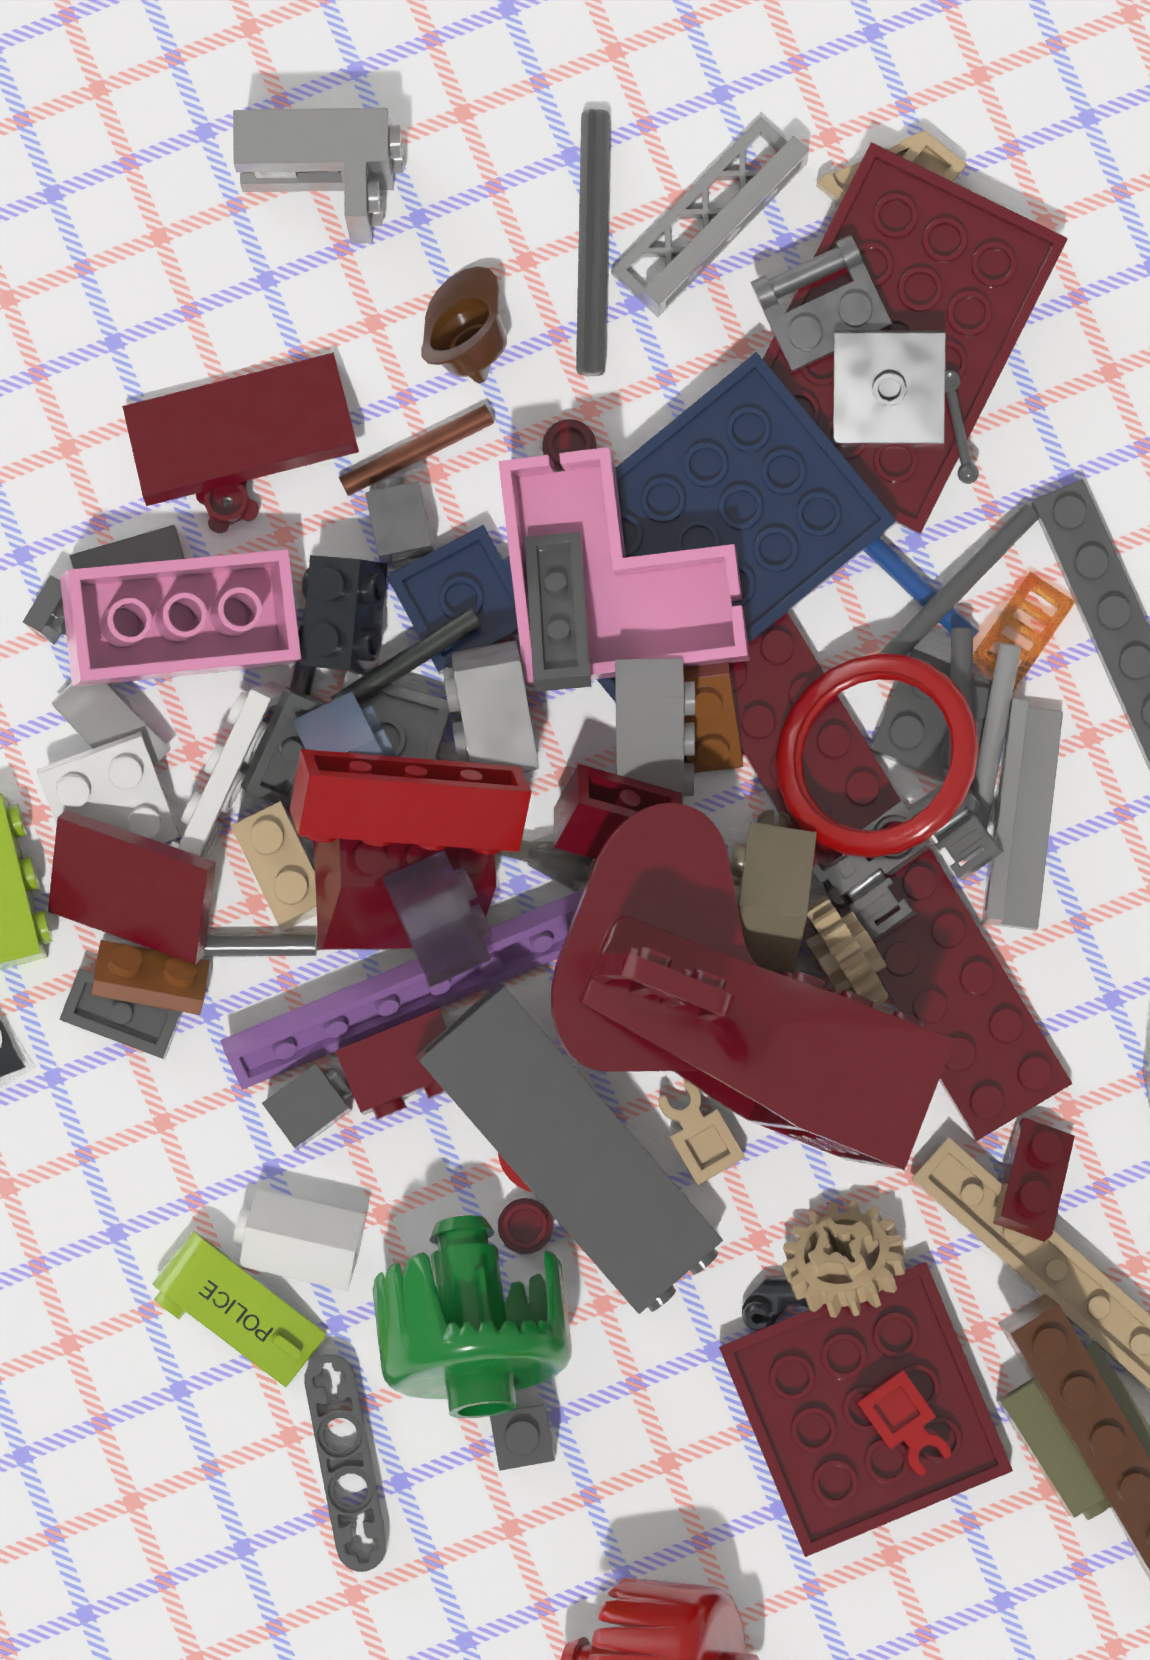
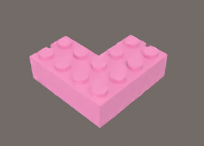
(634, 605)

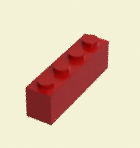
(409, 801)

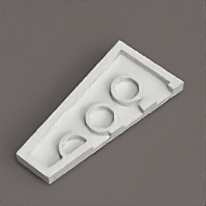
(224, 766)

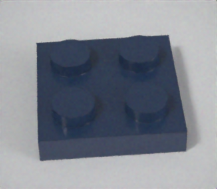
(451, 581)

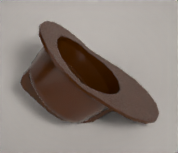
(465, 325)

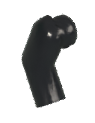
(768, 1302)

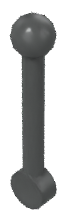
(967, 472)

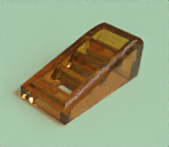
(986, 660)

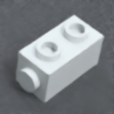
(300, 1239)

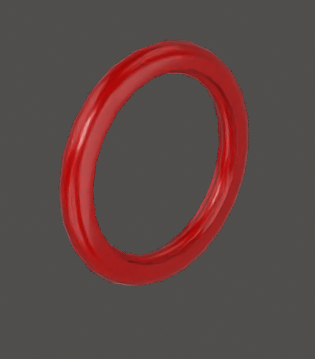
(945, 803)

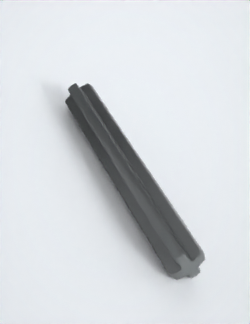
(593, 242)

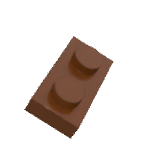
(714, 719)
(149, 978)

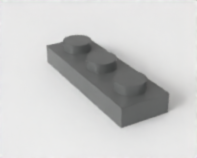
(557, 612)

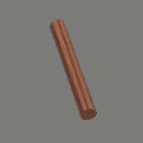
(416, 450)

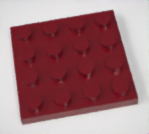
(820, 1448)

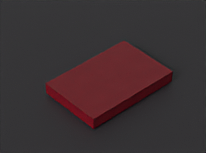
(131, 886)

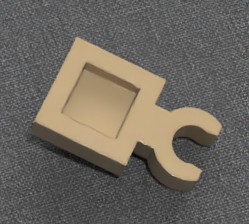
(703, 1142)

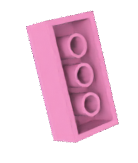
(180, 617)

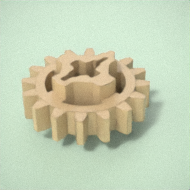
(845, 951)
(844, 1259)

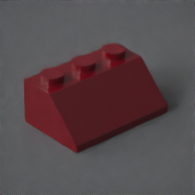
(353, 899)

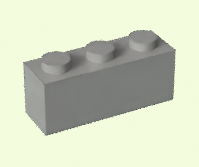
(652, 724)

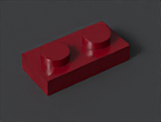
(1034, 1179)

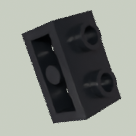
(342, 613)

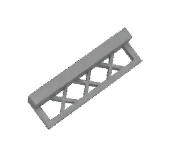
(726, 221)
(1022, 816)

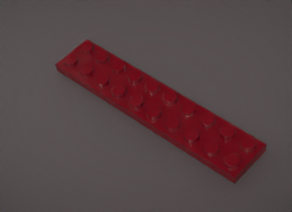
(937, 958)

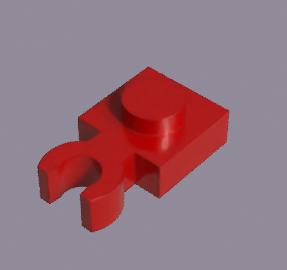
(899, 1415)

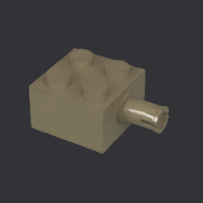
(773, 889)

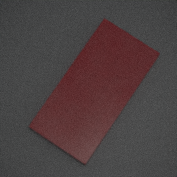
(240, 429)

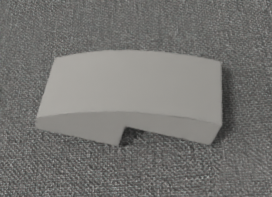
(105, 715)

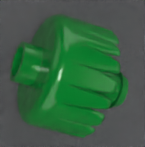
(454, 1335)

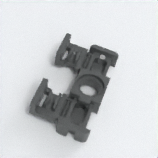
(869, 886)

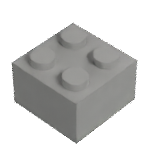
(493, 707)

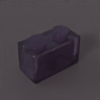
(438, 918)

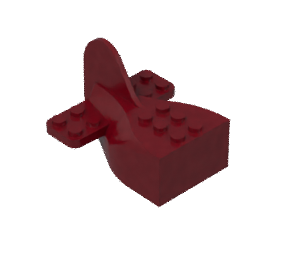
(667, 984)

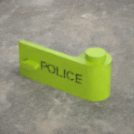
(237, 1309)

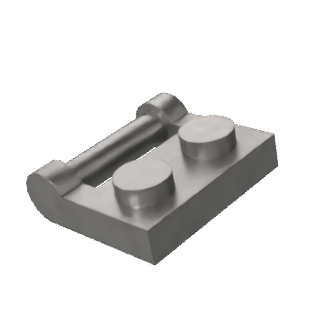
(808, 330)

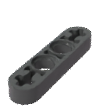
(339, 1463)

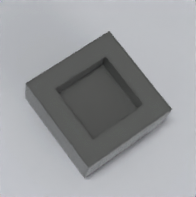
(47, 612)

